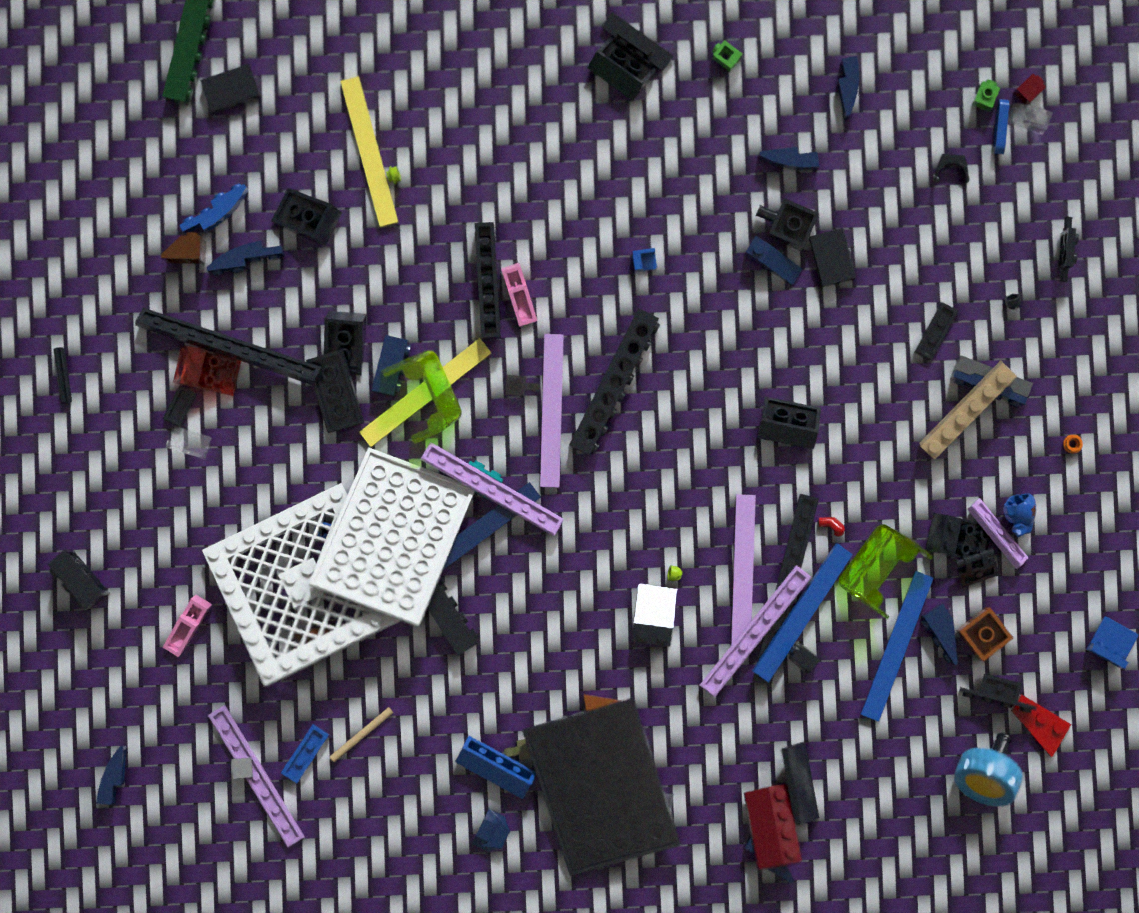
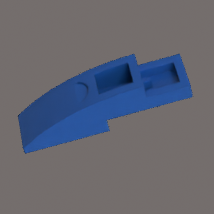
(222, 208)

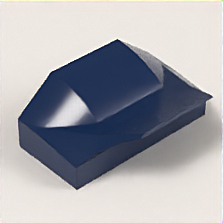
(492, 831)

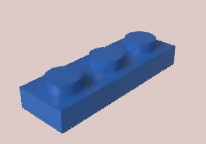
(305, 753)

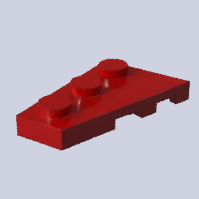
(1043, 725)

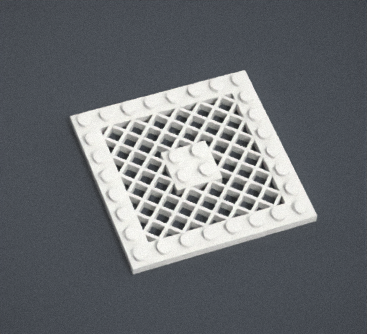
(296, 584)

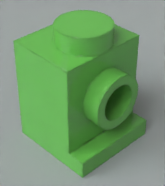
(726, 48)
(983, 101)

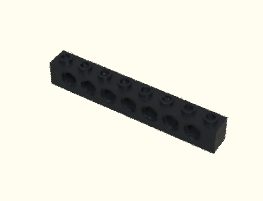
(641, 319)

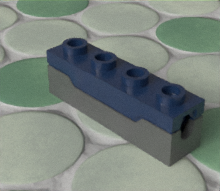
(972, 372)

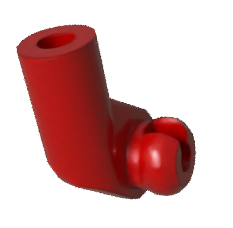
(832, 522)

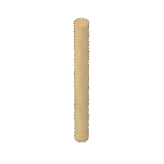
(361, 734)

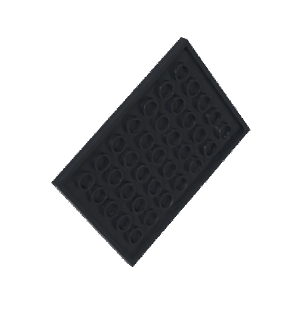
(601, 786)

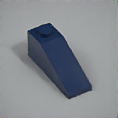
(773, 260)

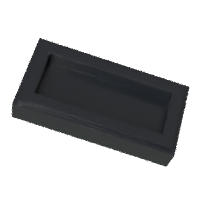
(180, 406)

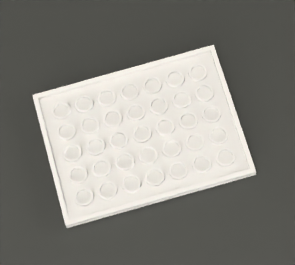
(392, 537)

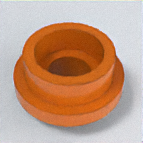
(1078, 441)

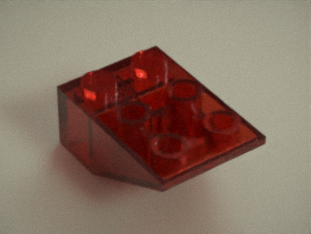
(206, 370)

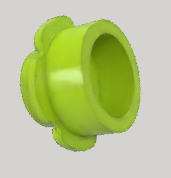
(393, 174)

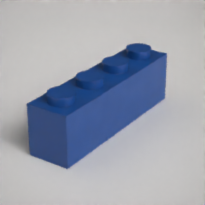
(495, 767)

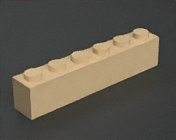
(967, 410)

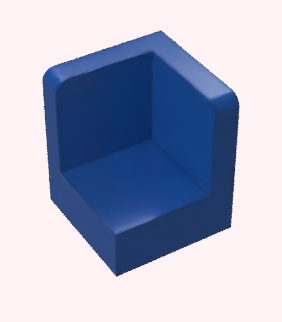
(644, 260)

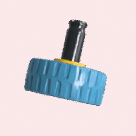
(989, 774)

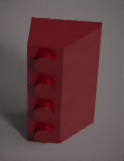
(772, 827)

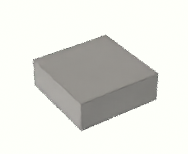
(242, 768)

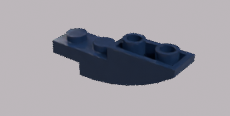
(236, 259)

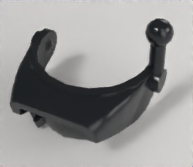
(950, 158)

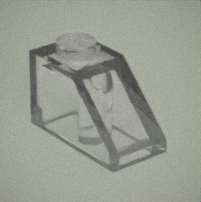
(1030, 117)

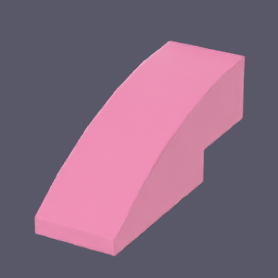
(519, 294)
(187, 625)

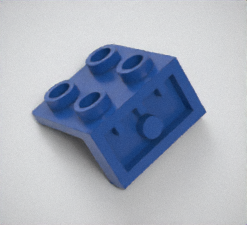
(1112, 642)

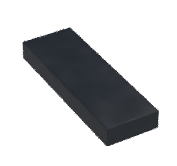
(936, 331)

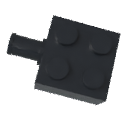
(790, 223)

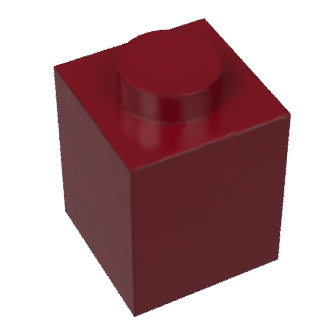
(1030, 89)

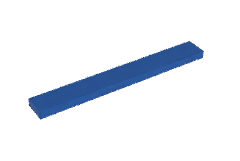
(802, 612)
(896, 646)

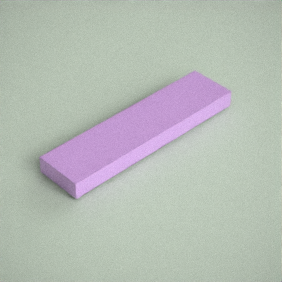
(997, 533)

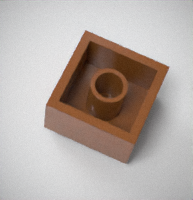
(984, 634)

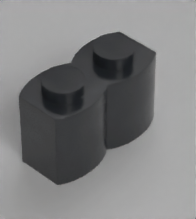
(803, 658)

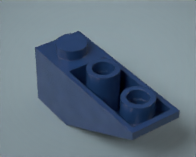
(942, 627)

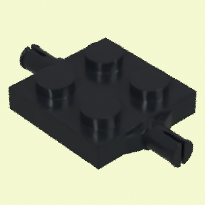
(1067, 254)

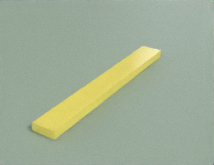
(369, 151)
(421, 396)

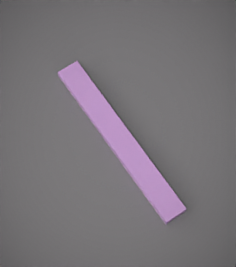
(551, 410)
(492, 489)
(743, 564)
(755, 631)
(260, 781)

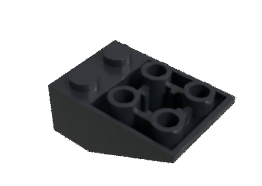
(956, 536)

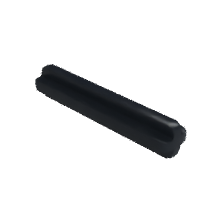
(62, 375)

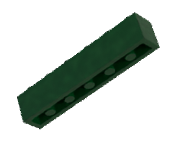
(187, 51)

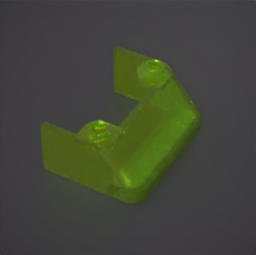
(429, 367)
(874, 564)

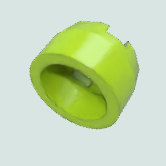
(674, 573)

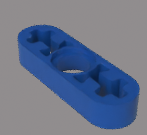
(1001, 126)

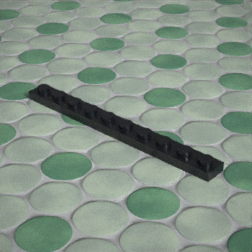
(228, 346)
(793, 556)

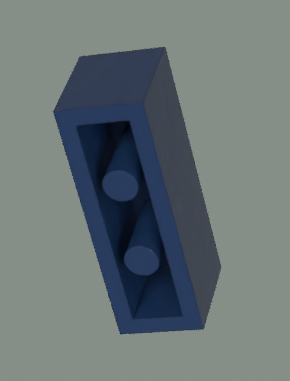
(392, 352)

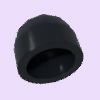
(1013, 301)

